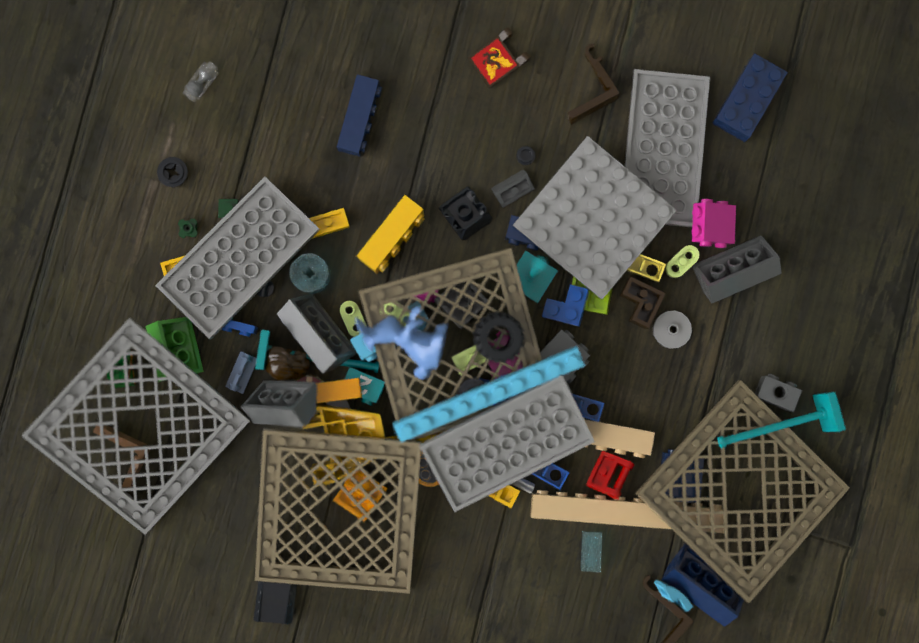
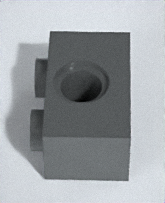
(788, 398)

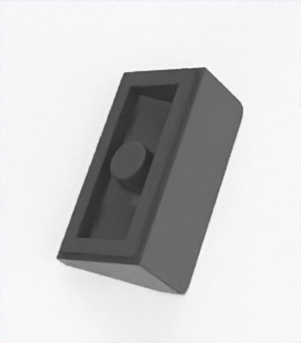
(513, 188)

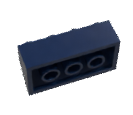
(703, 586)

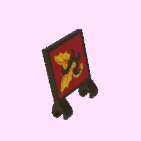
(495, 60)

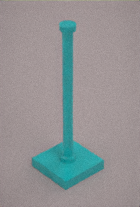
(534, 276)
(264, 347)
(827, 412)

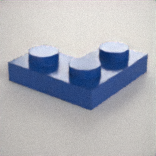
(570, 311)

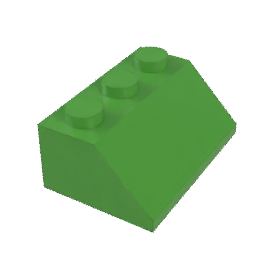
(179, 339)

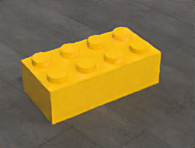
(391, 234)

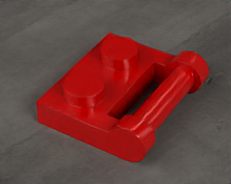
(604, 471)

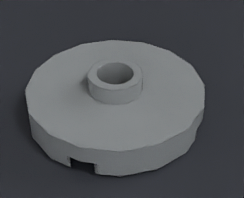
(662, 332)

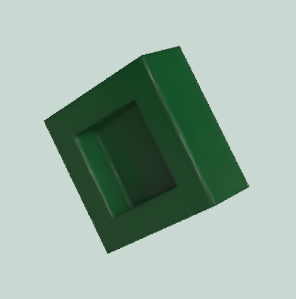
(226, 206)

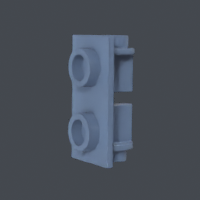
(241, 372)

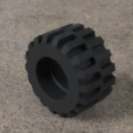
(510, 349)

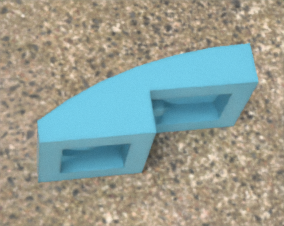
(673, 595)

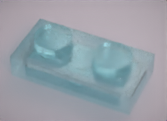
(591, 551)

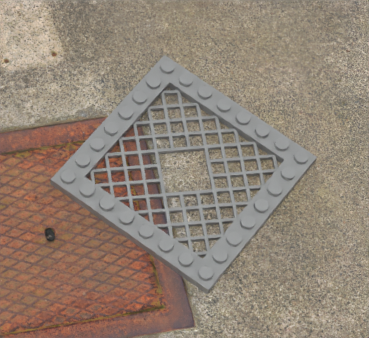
(69, 459)

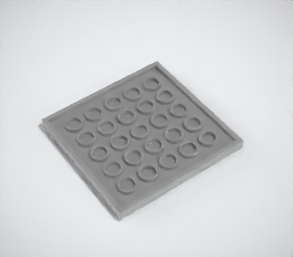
(594, 217)

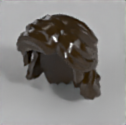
(284, 366)

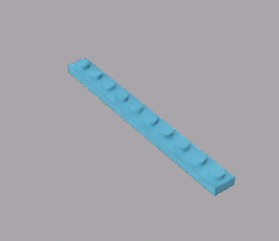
(488, 394)

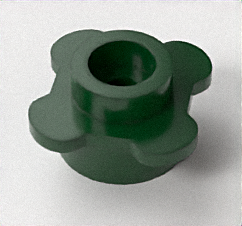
(192, 232)

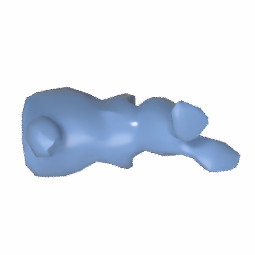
(421, 346)

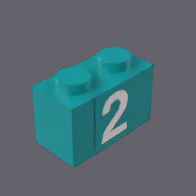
(370, 386)

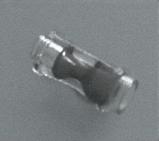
(194, 88)

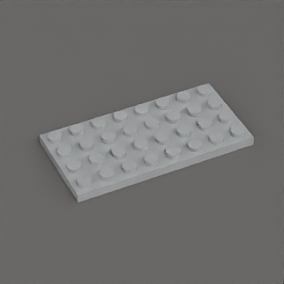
(668, 137)
(237, 258)
(507, 442)

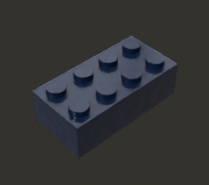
(749, 97)

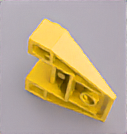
(344, 422)

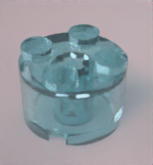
(303, 265)

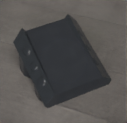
(465, 213)
(275, 602)

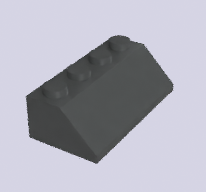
(737, 269)
(316, 332)
(282, 403)

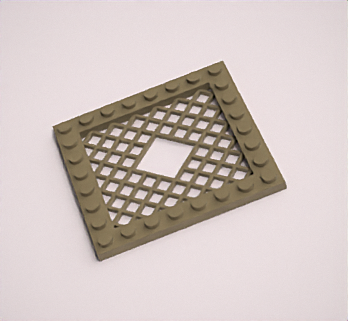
(508, 278)
(785, 543)
(340, 576)

